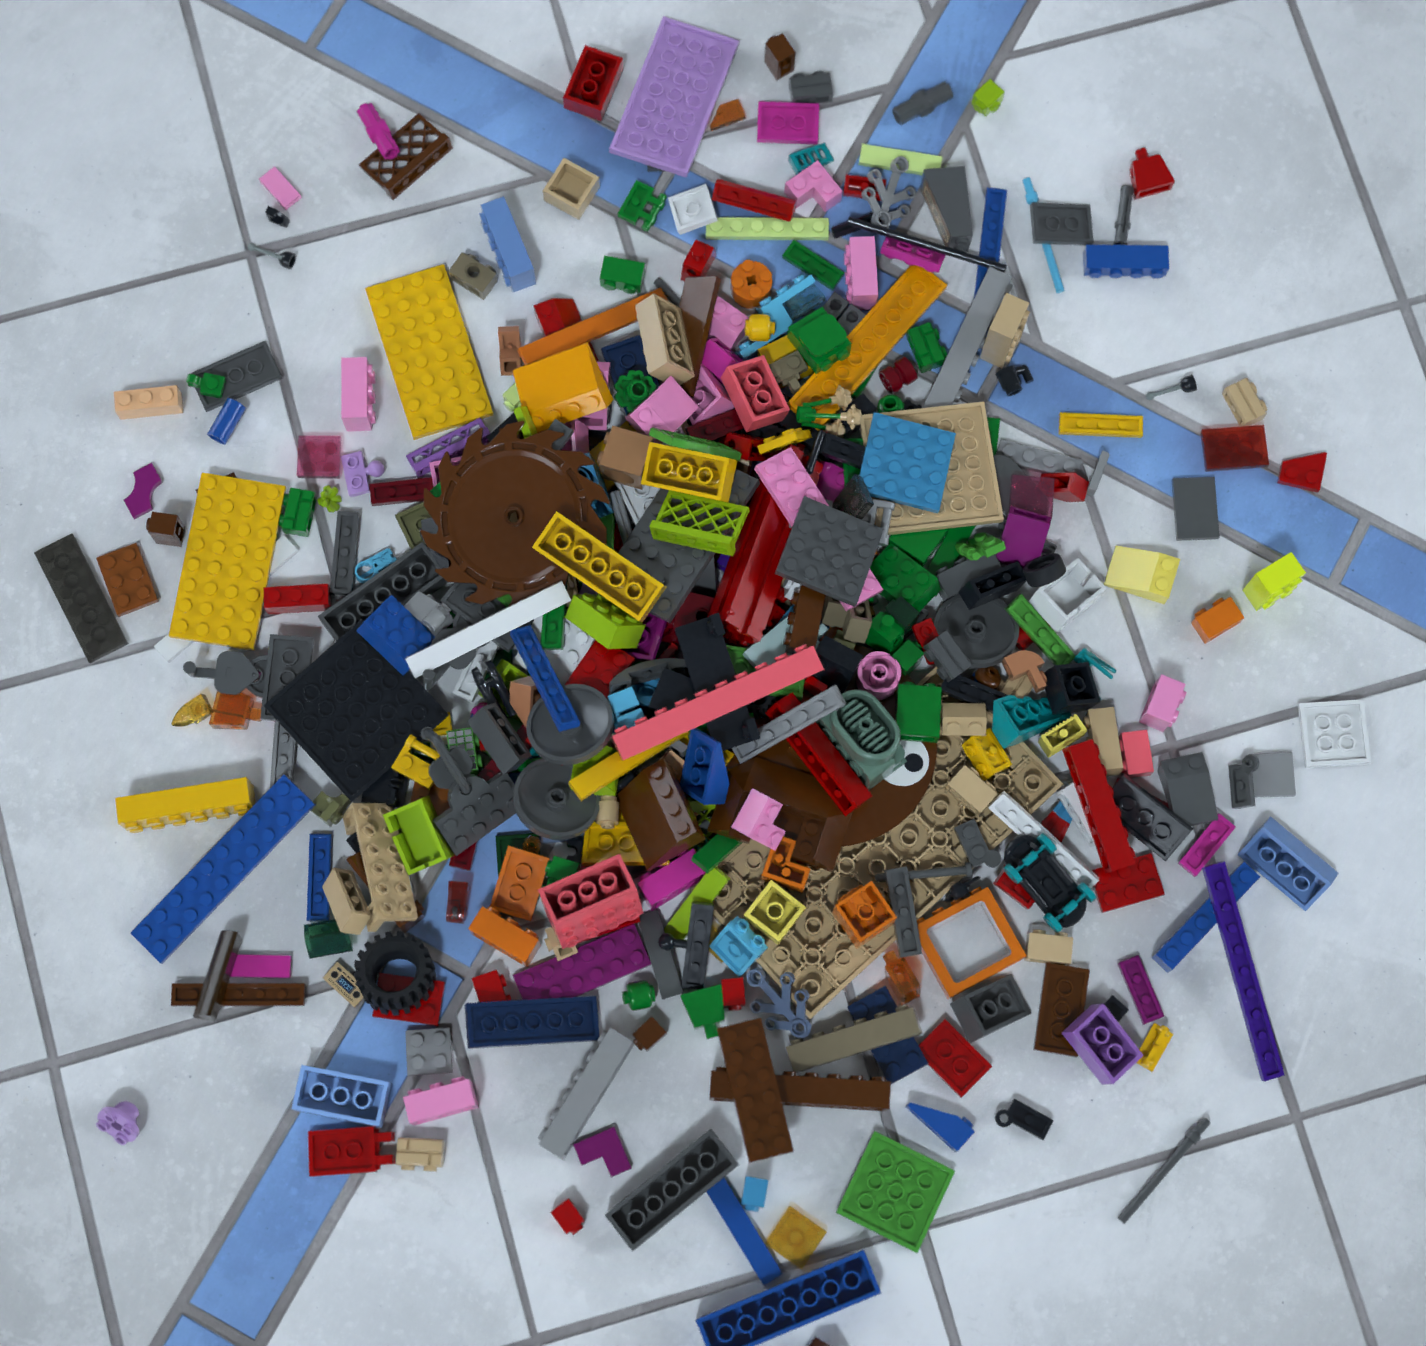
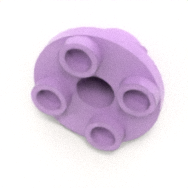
(119, 1122)

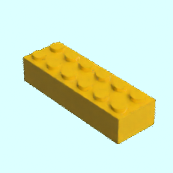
(599, 567)
(185, 804)

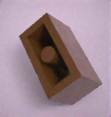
(779, 56)
(166, 529)

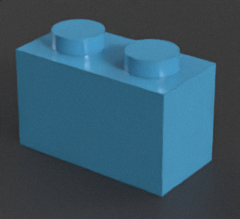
(754, 1193)

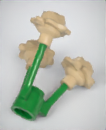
(842, 398)

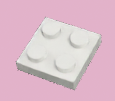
(692, 209)

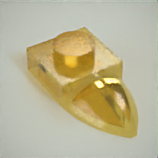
(193, 712)

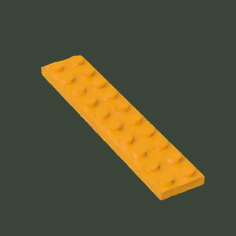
(873, 339)

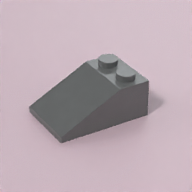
(1188, 788)
(990, 1008)

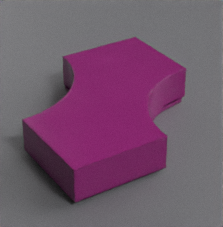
(145, 483)

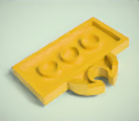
(606, 843)

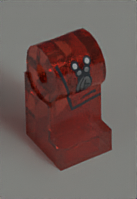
(457, 901)

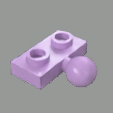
(357, 473)

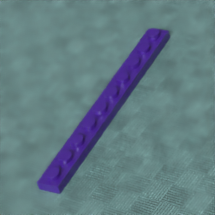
(1243, 971)

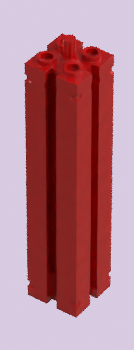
(749, 578)

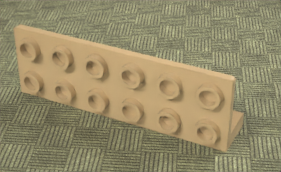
(383, 866)

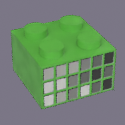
(470, 742)

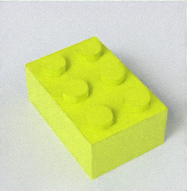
(1274, 582)

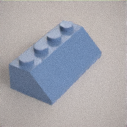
(1288, 864)

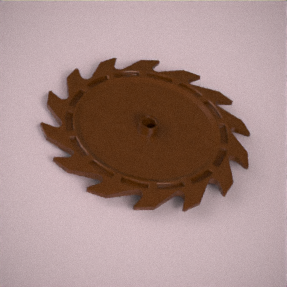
(484, 493)

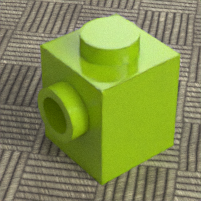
(987, 98)

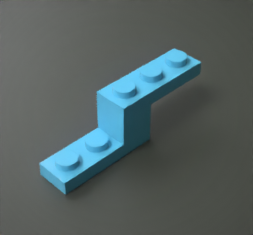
(777, 313)

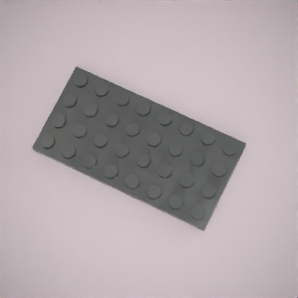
(676, 564)

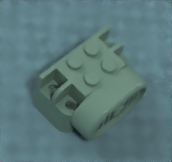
(865, 737)

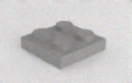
(428, 1051)

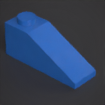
(947, 1127)

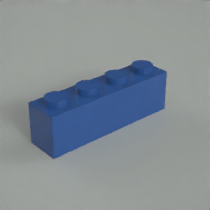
(1126, 261)

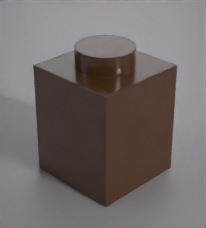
(648, 1035)

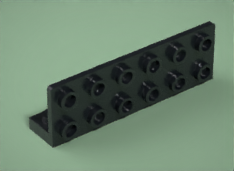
(710, 664)

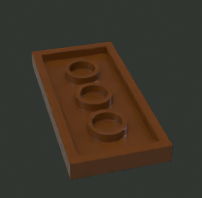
(1060, 1004)

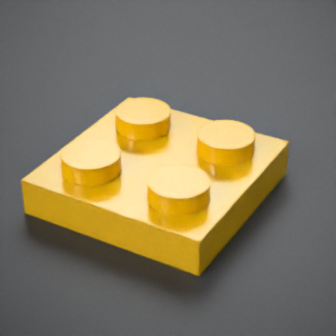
(788, 437)

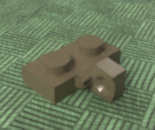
(788, 369)

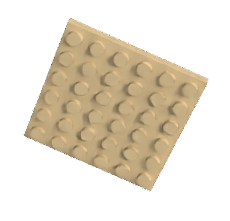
(971, 482)

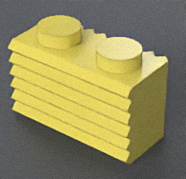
(1062, 735)

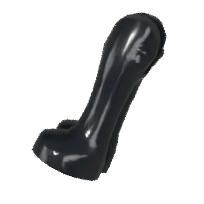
(494, 681)

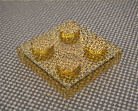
(795, 1237)

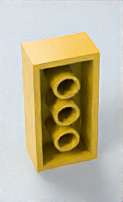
(689, 472)

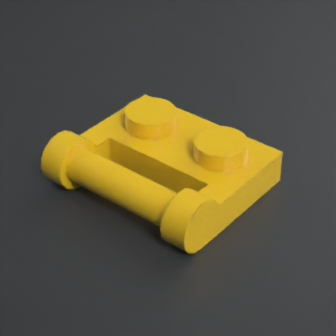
(412, 766)

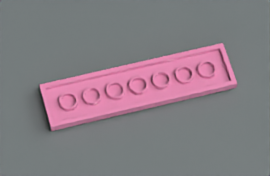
(788, 484)

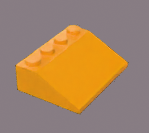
(562, 387)

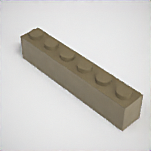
(853, 1040)

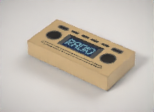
(344, 984)

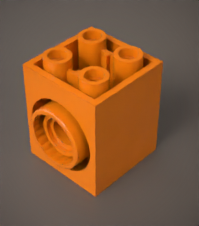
(863, 914)

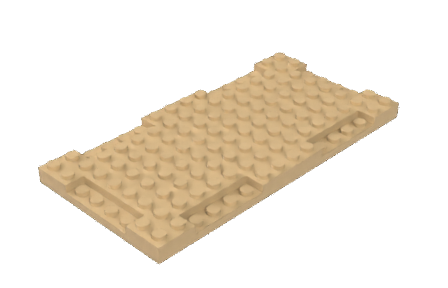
(817, 945)

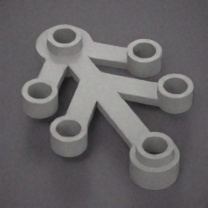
(887, 195)

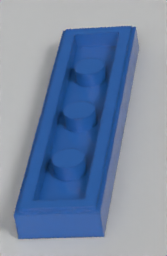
(318, 871)

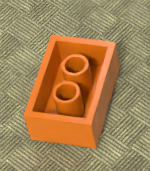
(505, 935)

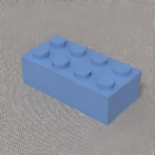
(507, 245)

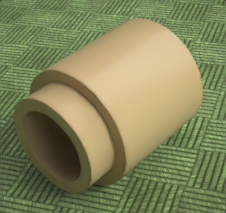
(609, 812)

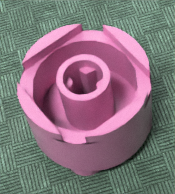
(888, 670)

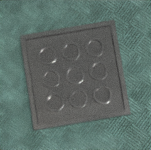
(829, 551)

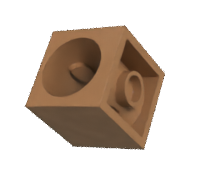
(624, 456)

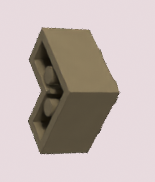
(854, 622)

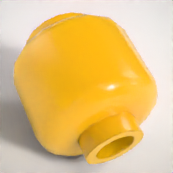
(759, 327)

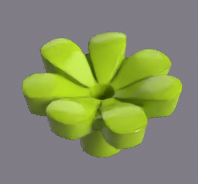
(329, 498)

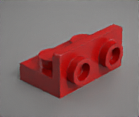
(925, 633)

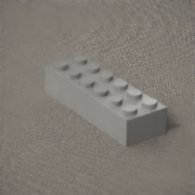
(586, 1094)

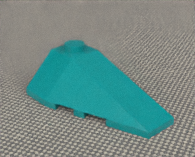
(1022, 718)

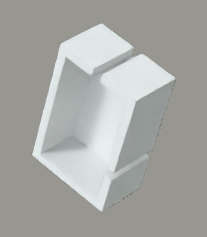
(1066, 598)

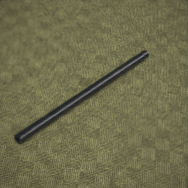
(926, 244)

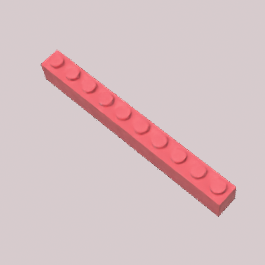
(717, 702)

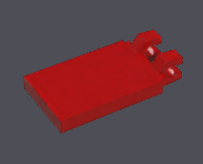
(347, 1151)

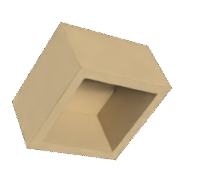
(571, 188)

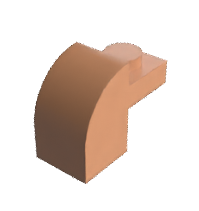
(509, 343)
(1028, 664)

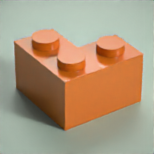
(782, 871)

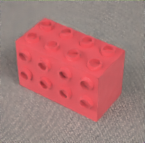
(591, 901)

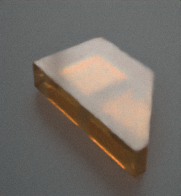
(728, 114)

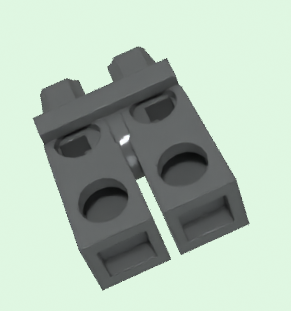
(846, 315)

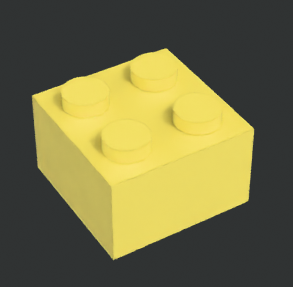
(774, 912)

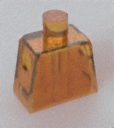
(233, 712)
(903, 985)

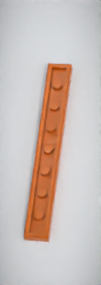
(585, 330)

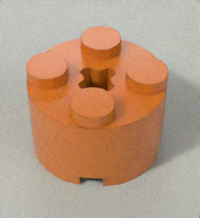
(750, 273)

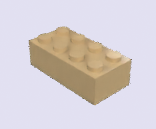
(1005, 331)
(664, 339)

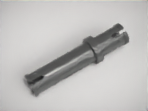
(1122, 224)

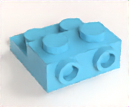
(738, 946)

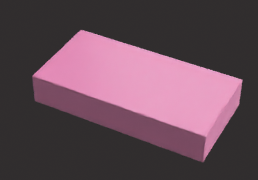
(280, 188)

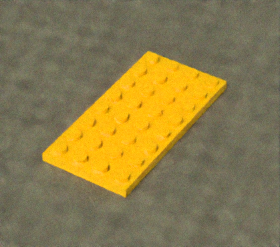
(429, 352)
(227, 561)

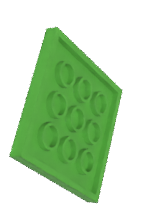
(895, 1192)

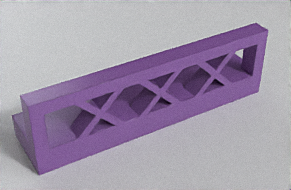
(455, 450)

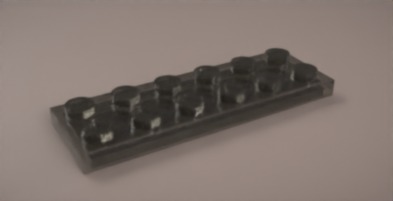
(81, 598)

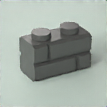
(811, 88)
(946, 656)

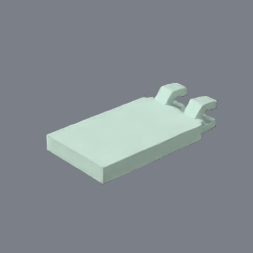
(772, 645)

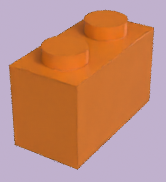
(1217, 620)

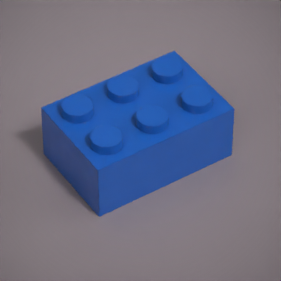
(395, 633)

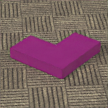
(607, 1146)

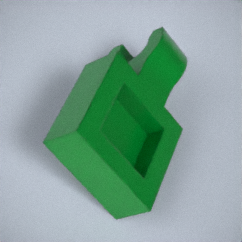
(209, 385)

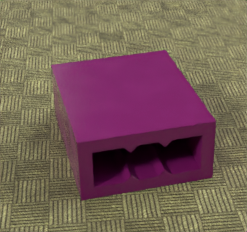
(1023, 536)

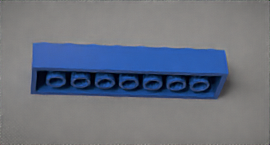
(791, 1304)

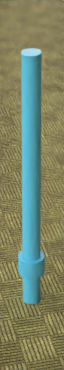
(1032, 197)

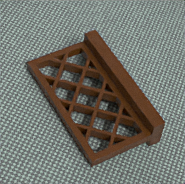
(416, 164)

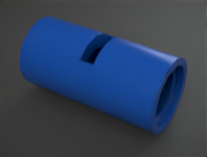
(226, 421)

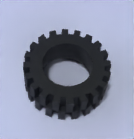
(387, 950)

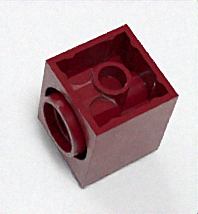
(693, 609)

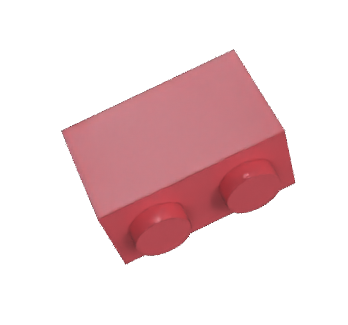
(1136, 754)

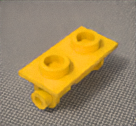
(1154, 1046)

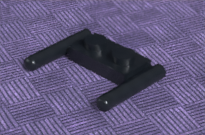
(837, 449)

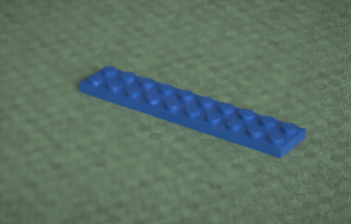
(222, 869)

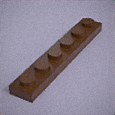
(244, 994)

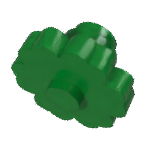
(633, 389)

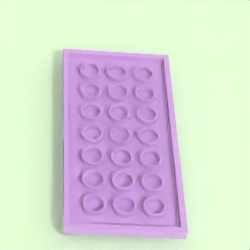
(674, 97)

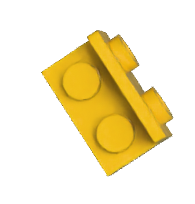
(986, 755)

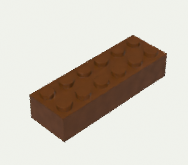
(755, 1090)

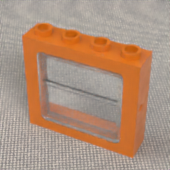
(968, 942)

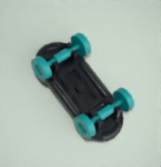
(1035, 868)

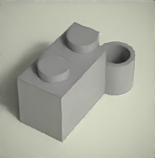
(429, 612)

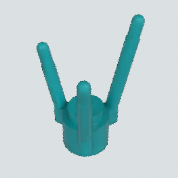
(1086, 656)

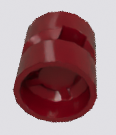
(896, 376)

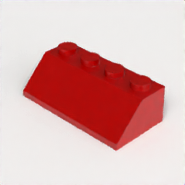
(557, 315)

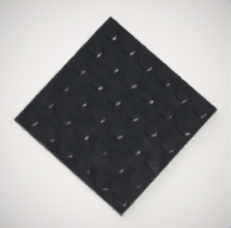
(354, 712)

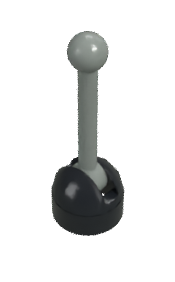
(286, 258)
(1187, 385)

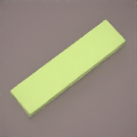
(882, 157)

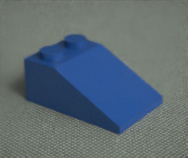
(704, 770)

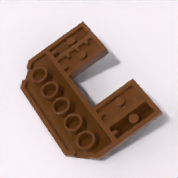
(800, 794)

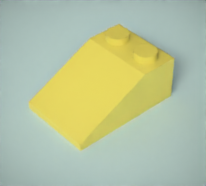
(1142, 573)

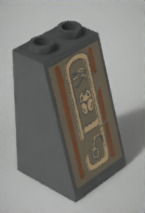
(948, 203)

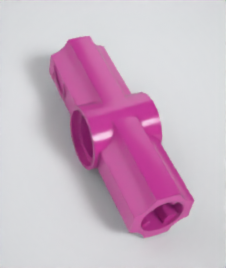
(378, 131)

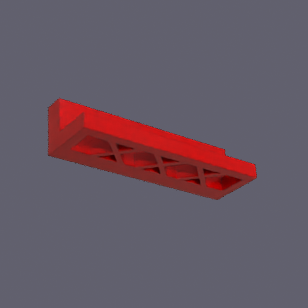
(754, 200)

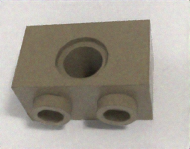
(479, 285)

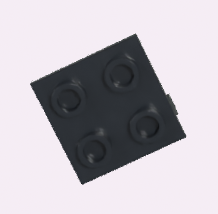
(388, 789)

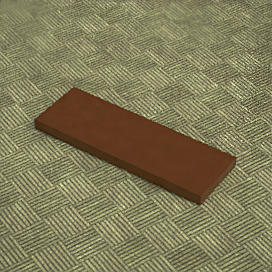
(697, 311)

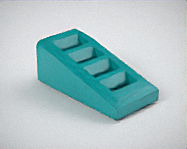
(802, 154)

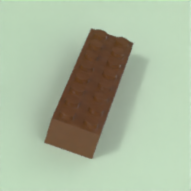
(817, 1091)

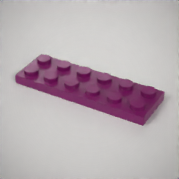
(587, 970)

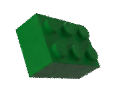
(904, 577)

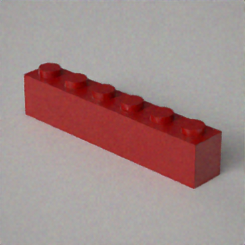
(824, 761)
(1099, 806)

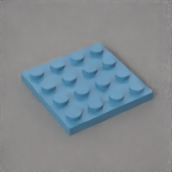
(906, 462)

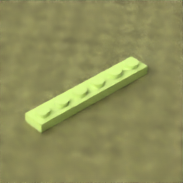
(768, 229)

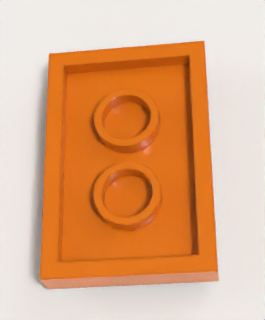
(519, 883)

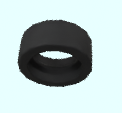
(1044, 570)

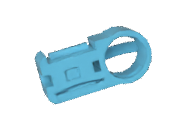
(376, 563)

